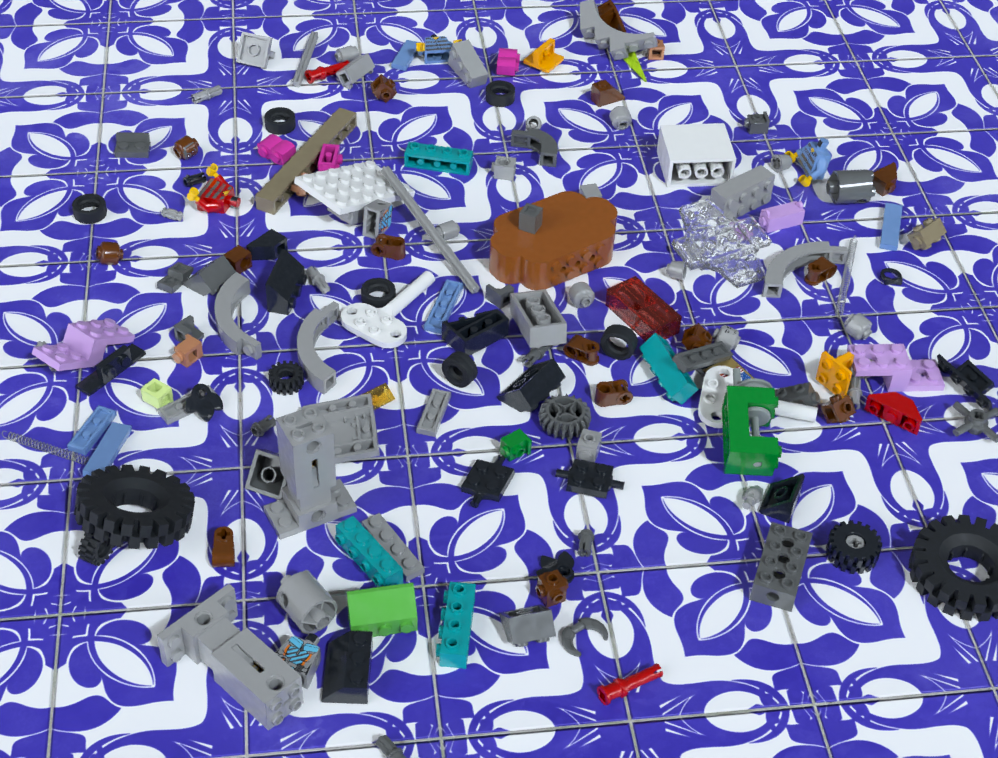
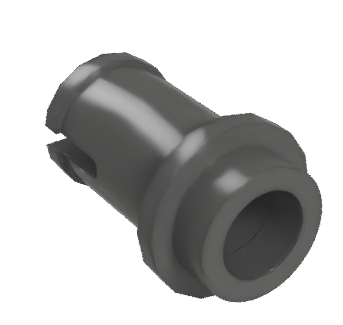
(262, 426)
(586, 537)

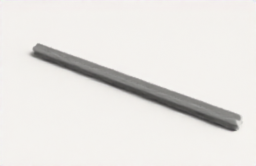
(431, 231)

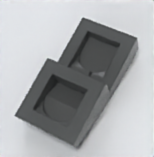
(176, 276)

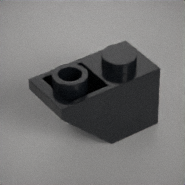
(268, 246)

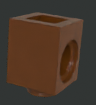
(239, 258)

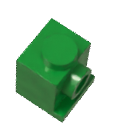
(515, 445)

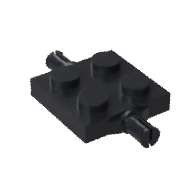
(590, 478)
(487, 480)

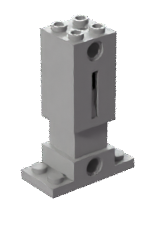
(310, 473)
(238, 658)

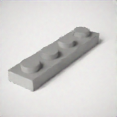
(394, 546)

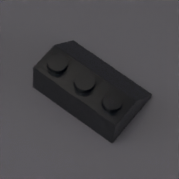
(284, 284)
(533, 386)
(348, 668)

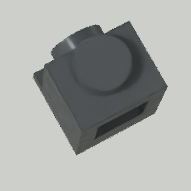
(757, 123)

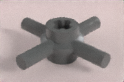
(976, 421)

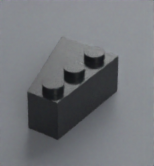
(475, 332)

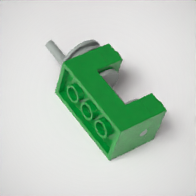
(746, 405)

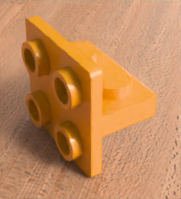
(544, 57)
(835, 373)

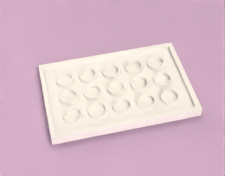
(349, 187)

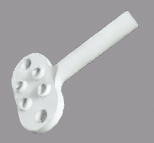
(380, 324)
(713, 394)

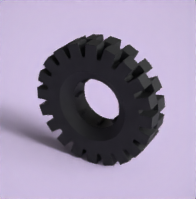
(105, 490)
(931, 570)

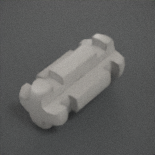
(172, 214)

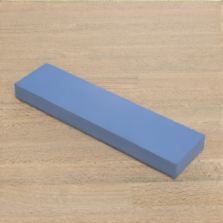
(891, 226)
(443, 306)
(108, 447)

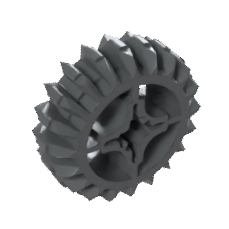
(569, 416)

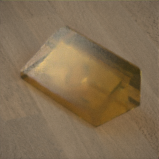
(381, 396)

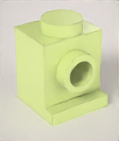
(157, 393)

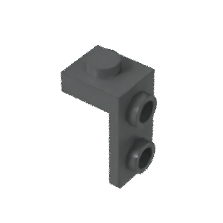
(797, 392)

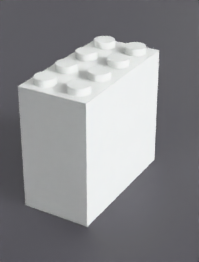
(695, 154)

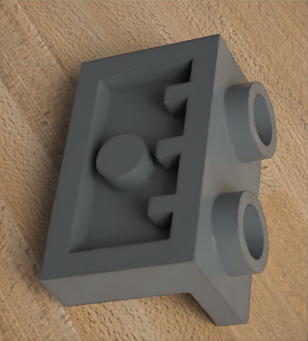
(132, 145)

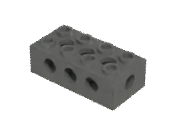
(776, 588)

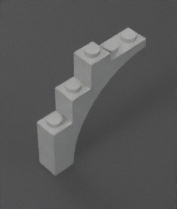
(606, 36)

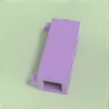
(782, 216)

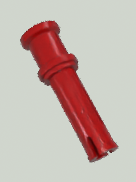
(322, 72)
(620, 686)

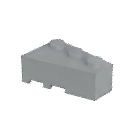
(467, 64)

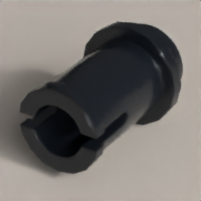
(194, 179)

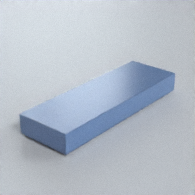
(405, 56)
(91, 430)

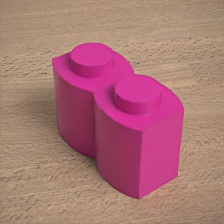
(508, 61)
(276, 149)

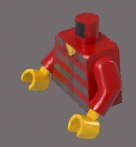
(215, 195)

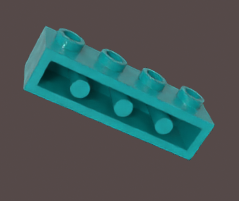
(438, 158)
(659, 355)
(368, 553)
(457, 625)

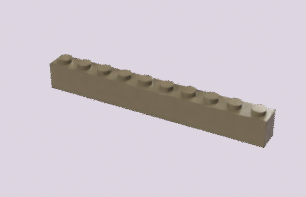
(306, 159)

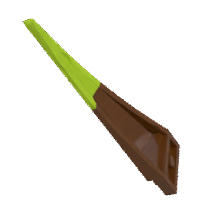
(610, 15)

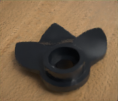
(204, 404)
(564, 565)

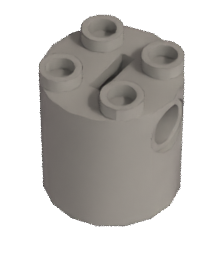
(306, 602)

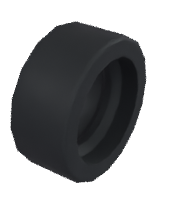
(500, 87)
(280, 113)
(91, 216)
(378, 284)
(614, 351)

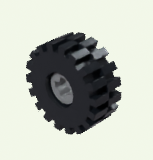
(852, 558)

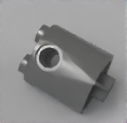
(851, 186)

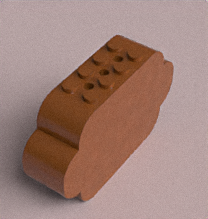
(572, 241)

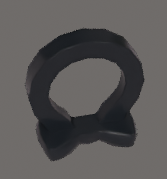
(898, 281)

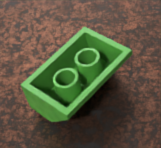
(383, 610)

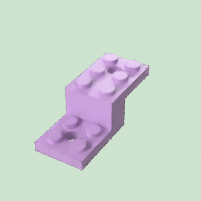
(83, 344)
(896, 368)

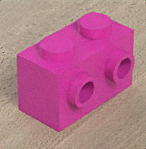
(330, 157)

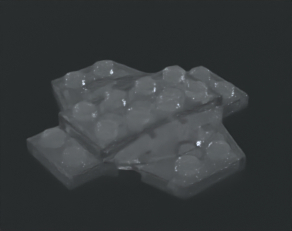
(721, 243)

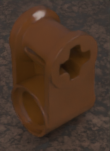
(390, 247)
(820, 271)
(582, 349)
(611, 392)
(223, 548)

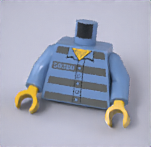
(435, 49)
(813, 159)

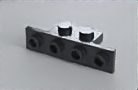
(110, 368)
(972, 380)

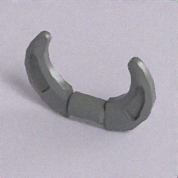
(584, 623)

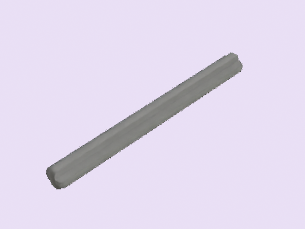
(305, 59)

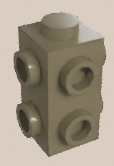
(927, 233)

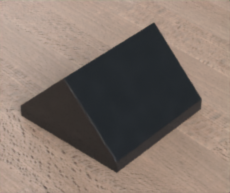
(782, 498)

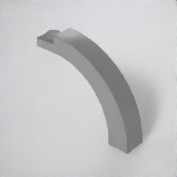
(795, 258)
(226, 301)
(314, 369)

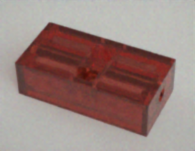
(642, 309)

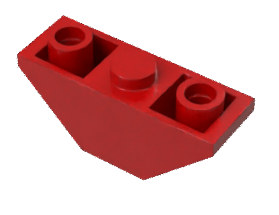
(895, 409)

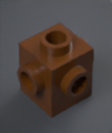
(383, 88)
(696, 337)
(838, 409)
(552, 588)

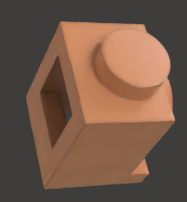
(660, 48)
(188, 351)

